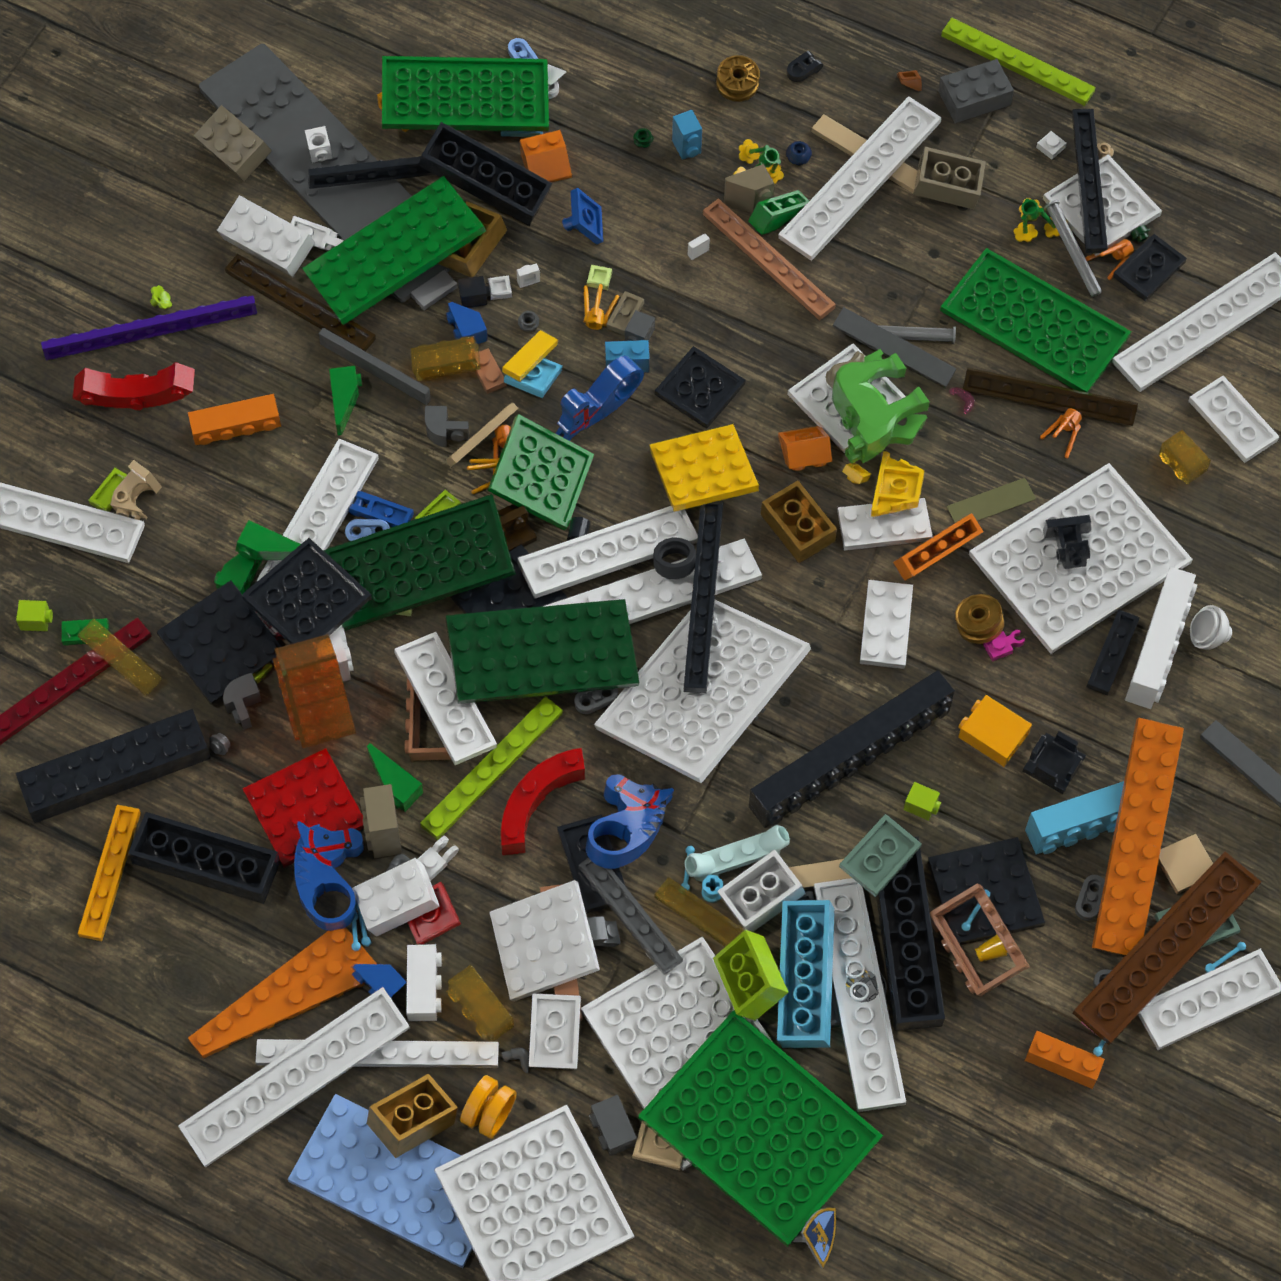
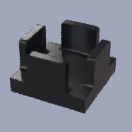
(1054, 761)

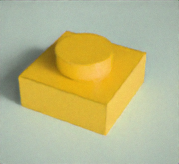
(856, 473)

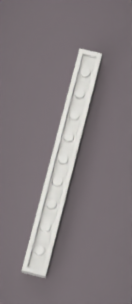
(404, 1054)

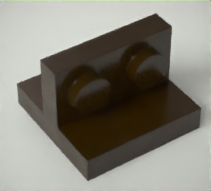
(516, 526)

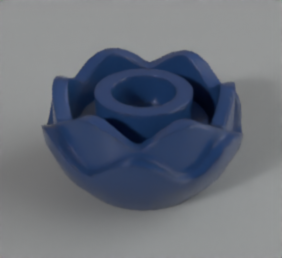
(798, 158)

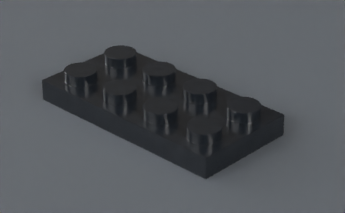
(573, 840)

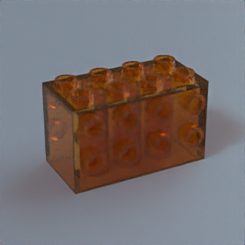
(313, 691)

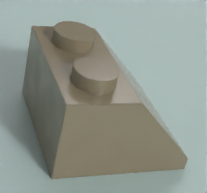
(748, 188)

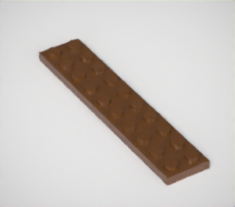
(1166, 948)

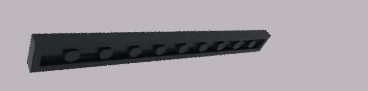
(703, 598)

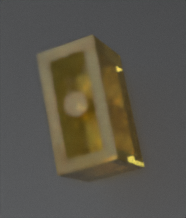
(1184, 457)

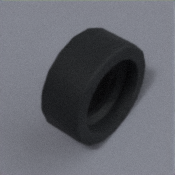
(674, 570)

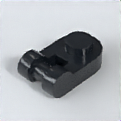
(799, 71)

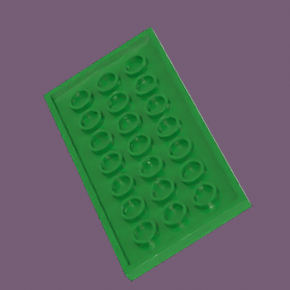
(465, 93)
(393, 250)
(1035, 321)

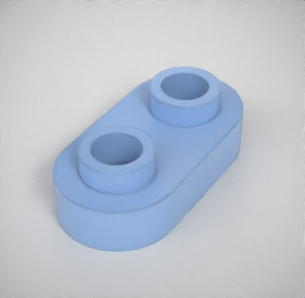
(520, 45)
(366, 525)

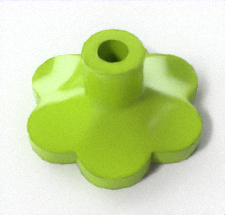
(160, 298)

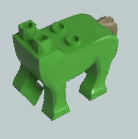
(867, 411)

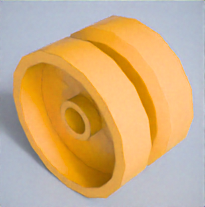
(488, 1106)

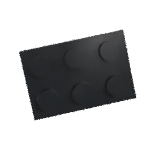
(1149, 267)

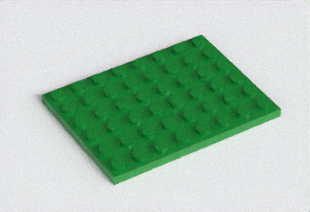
(760, 1127)

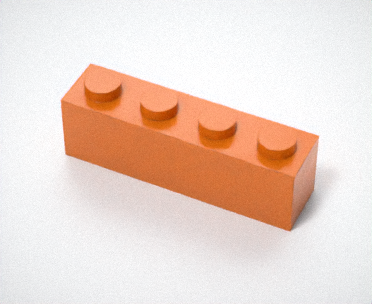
(234, 419)
(938, 547)

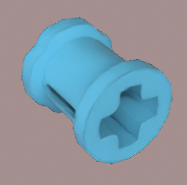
(707, 894)

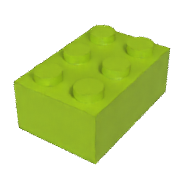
(750, 975)

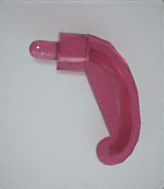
(965, 396)

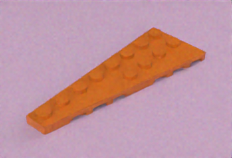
(296, 987)

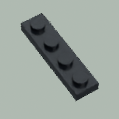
(1113, 652)

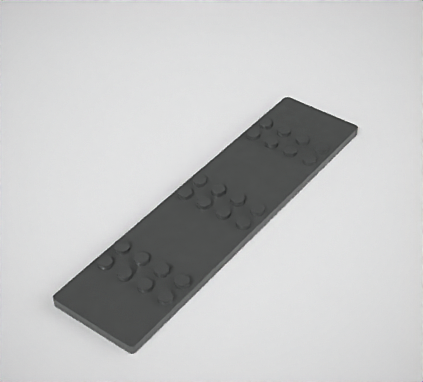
(279, 110)

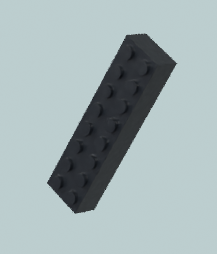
(113, 766)
(910, 949)

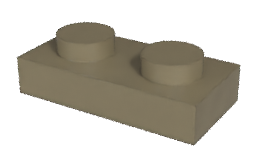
(624, 312)

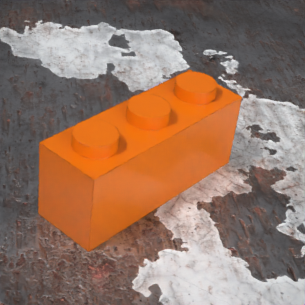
(1064, 1059)

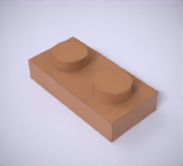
(490, 373)

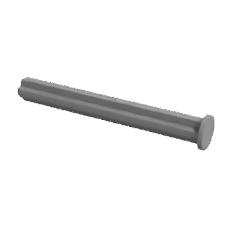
(1073, 247)
(922, 333)

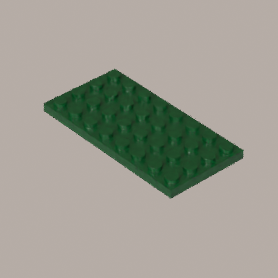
(426, 559)
(541, 651)

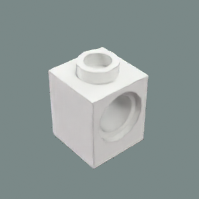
(318, 144)

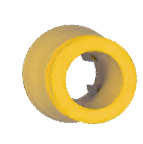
(991, 949)

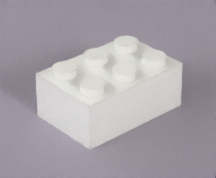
(760, 891)
(395, 897)

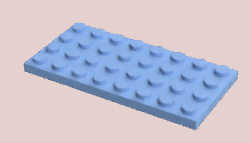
(399, 1194)

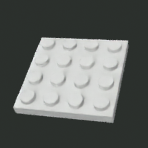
(1123, 202)
(815, 398)
(544, 941)

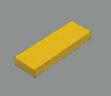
(530, 355)

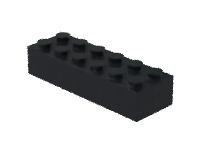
(485, 174)
(204, 857)

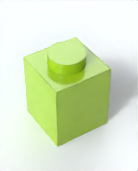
(33, 615)
(922, 801)

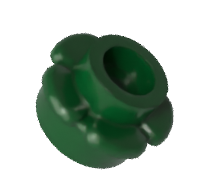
(643, 133)
(1140, 233)

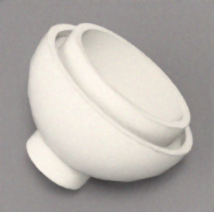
(1210, 628)

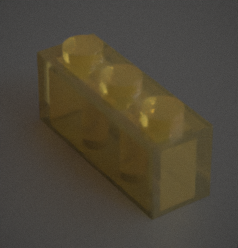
(445, 358)
(480, 1004)

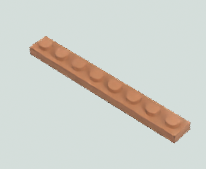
(769, 259)

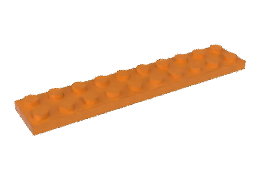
(1137, 836)

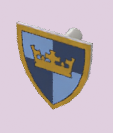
(819, 1234)

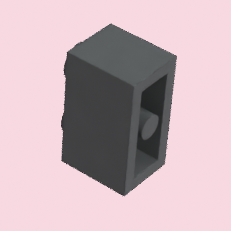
(613, 1125)

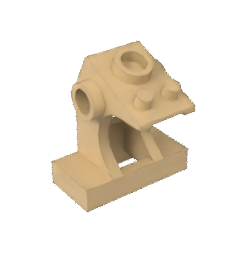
(126, 493)

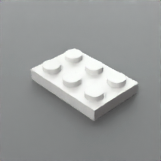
(554, 1031)

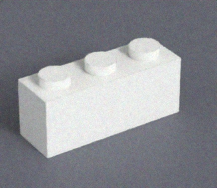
(423, 982)

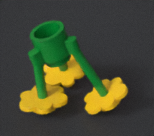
(1031, 211)

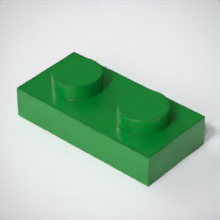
(71, 629)

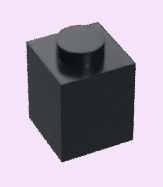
(473, 291)

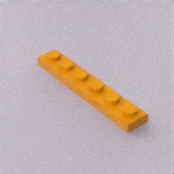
(109, 873)

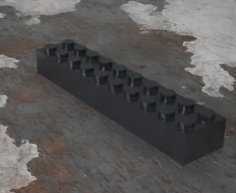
(851, 749)

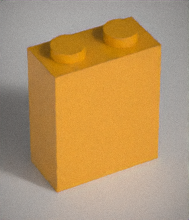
(994, 730)

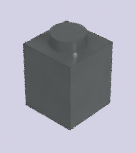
(640, 327)

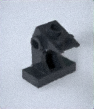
(1068, 531)

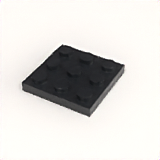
(700, 387)

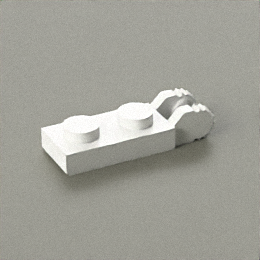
(433, 861)

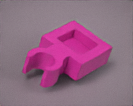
(1003, 645)

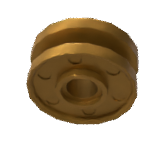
(741, 68)
(979, 618)

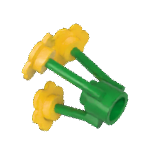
(769, 157)

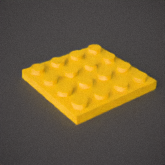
(704, 467)

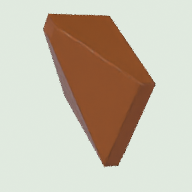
(911, 79)

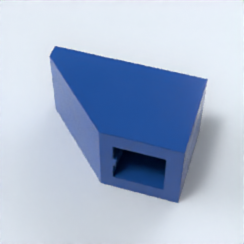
(466, 322)
(378, 976)

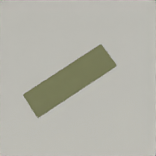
(993, 501)

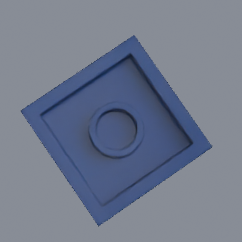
(585, 216)

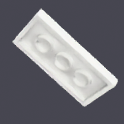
(1233, 419)
(863, 531)
(886, 624)

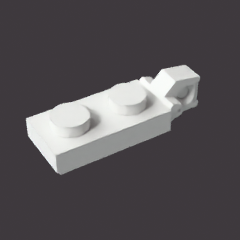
(322, 236)

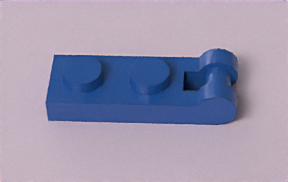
(380, 509)

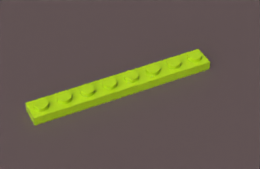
(1018, 61)
(491, 768)

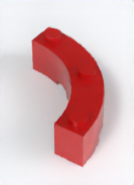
(134, 390)
(532, 790)

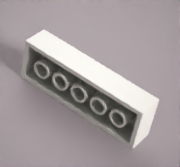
(1162, 638)

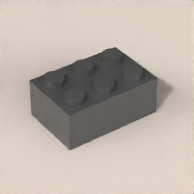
(975, 91)

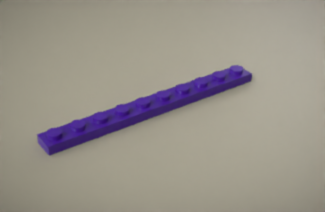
(149, 327)

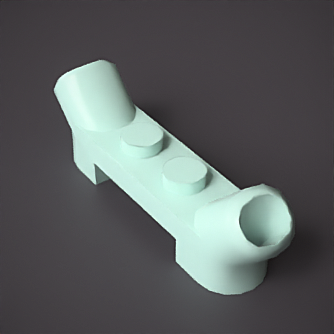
(736, 854)

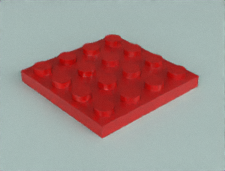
(306, 793)

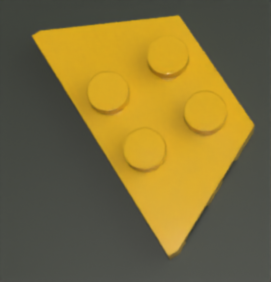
(897, 486)

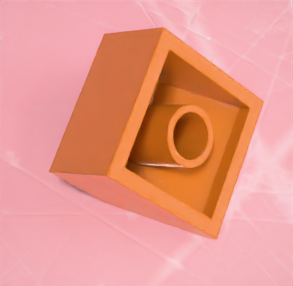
(546, 156)
(805, 447)

